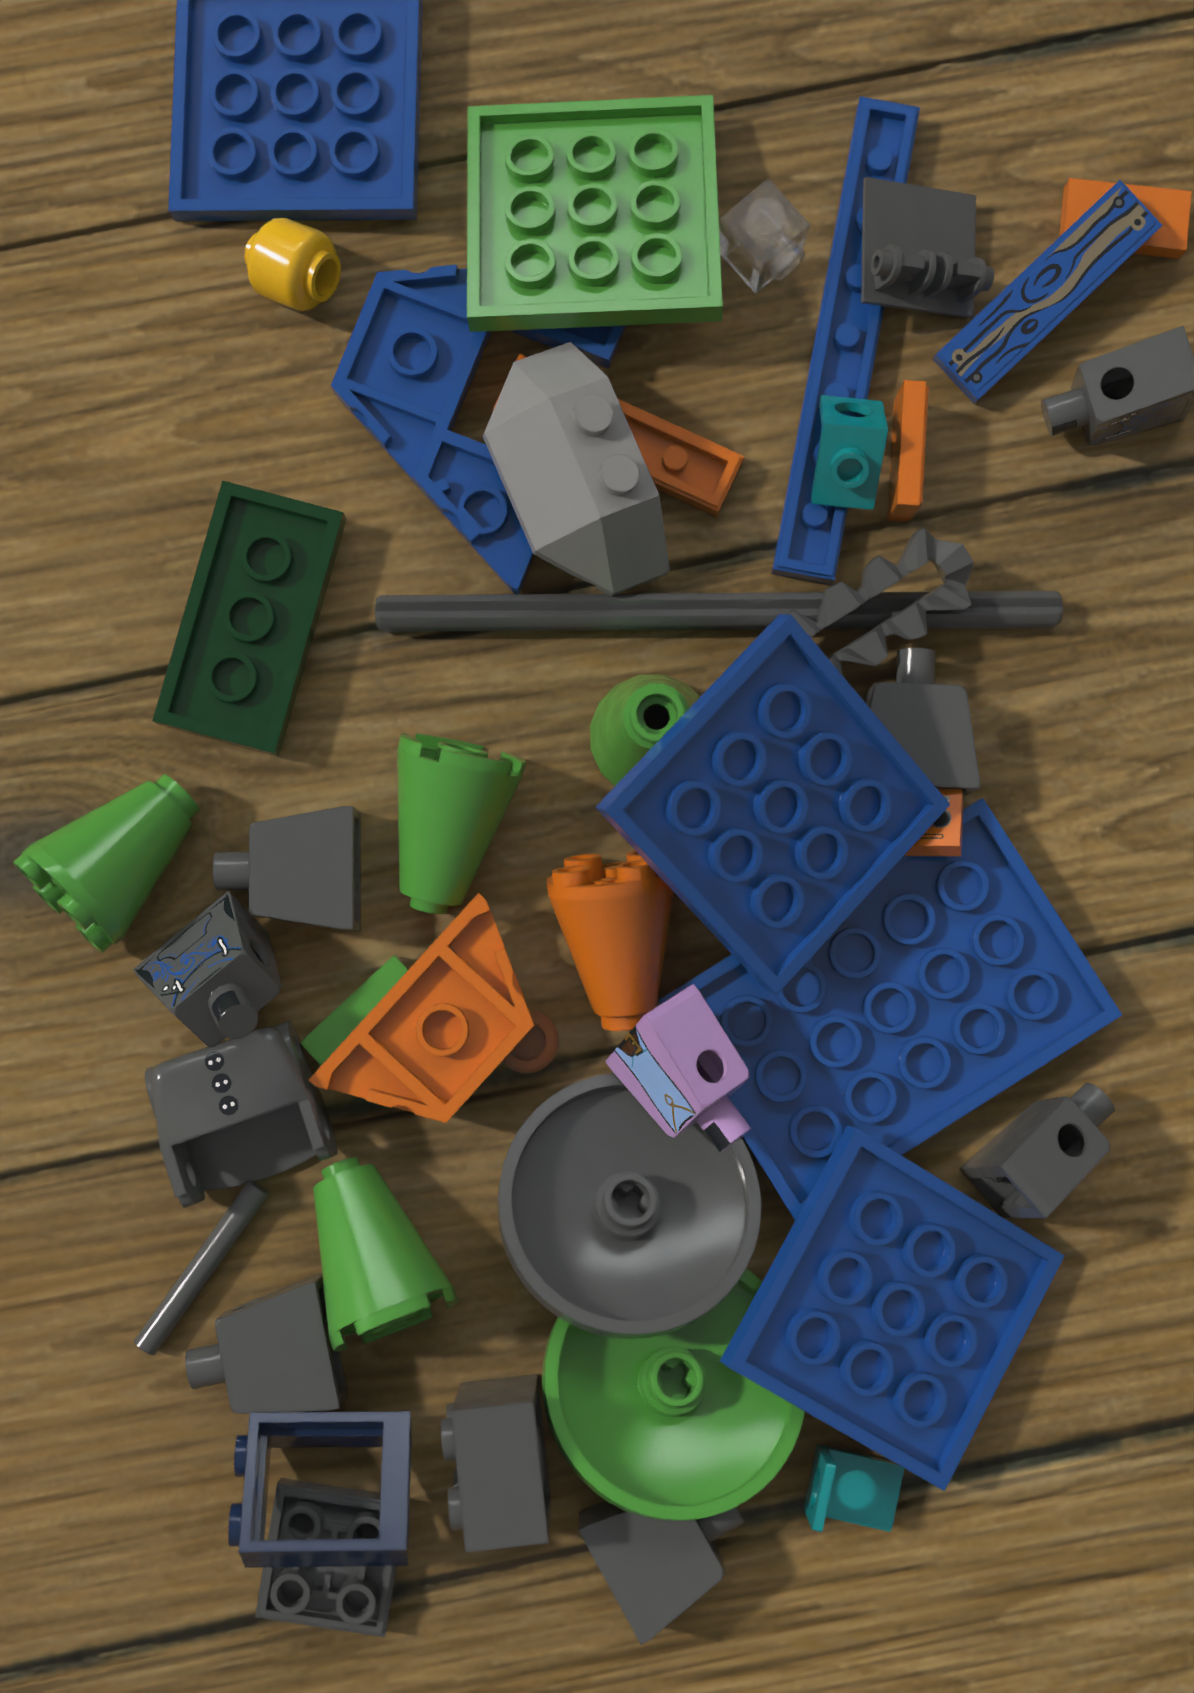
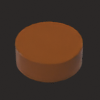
(537, 1046)

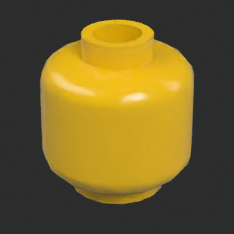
(292, 264)

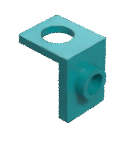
(849, 452)
(852, 1489)

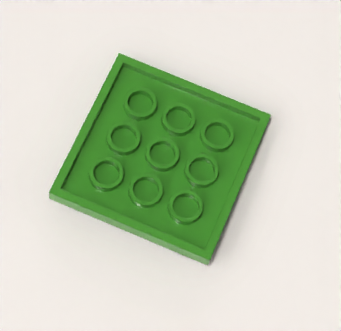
(592, 214)

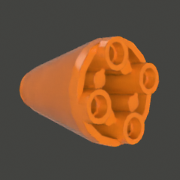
(615, 931)

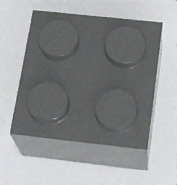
(501, 1463)

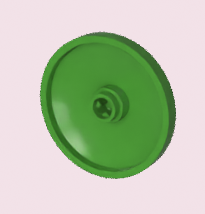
(663, 1419)

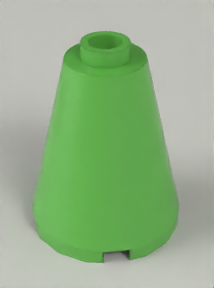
(448, 815)
(372, 1257)

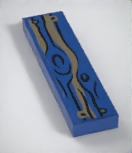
(1047, 291)

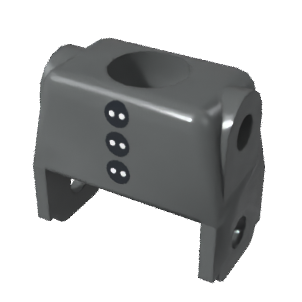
(238, 1112)

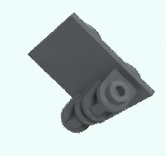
(920, 249)

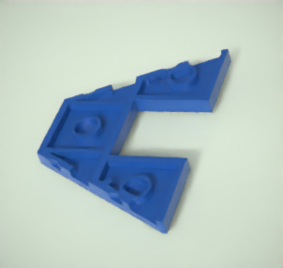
(406, 387)

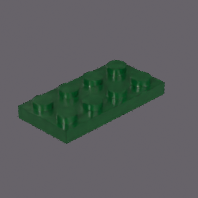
(250, 618)

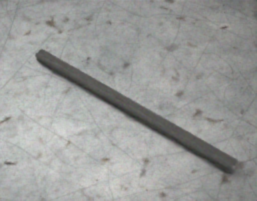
(693, 611)

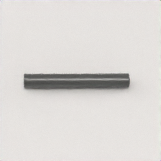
(201, 1268)

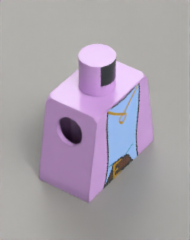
(684, 1069)

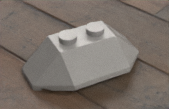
(577, 472)

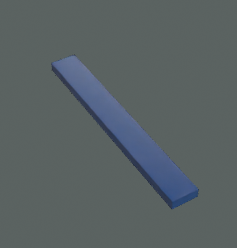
(843, 340)

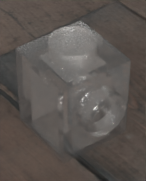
(763, 236)

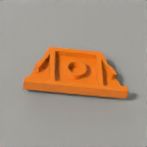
(437, 1025)

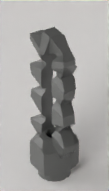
(879, 574)

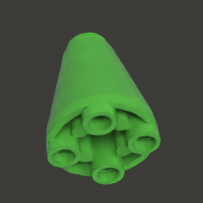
(618, 726)
(110, 858)

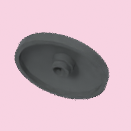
(622, 1219)

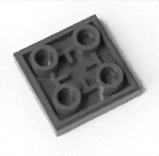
(326, 1597)

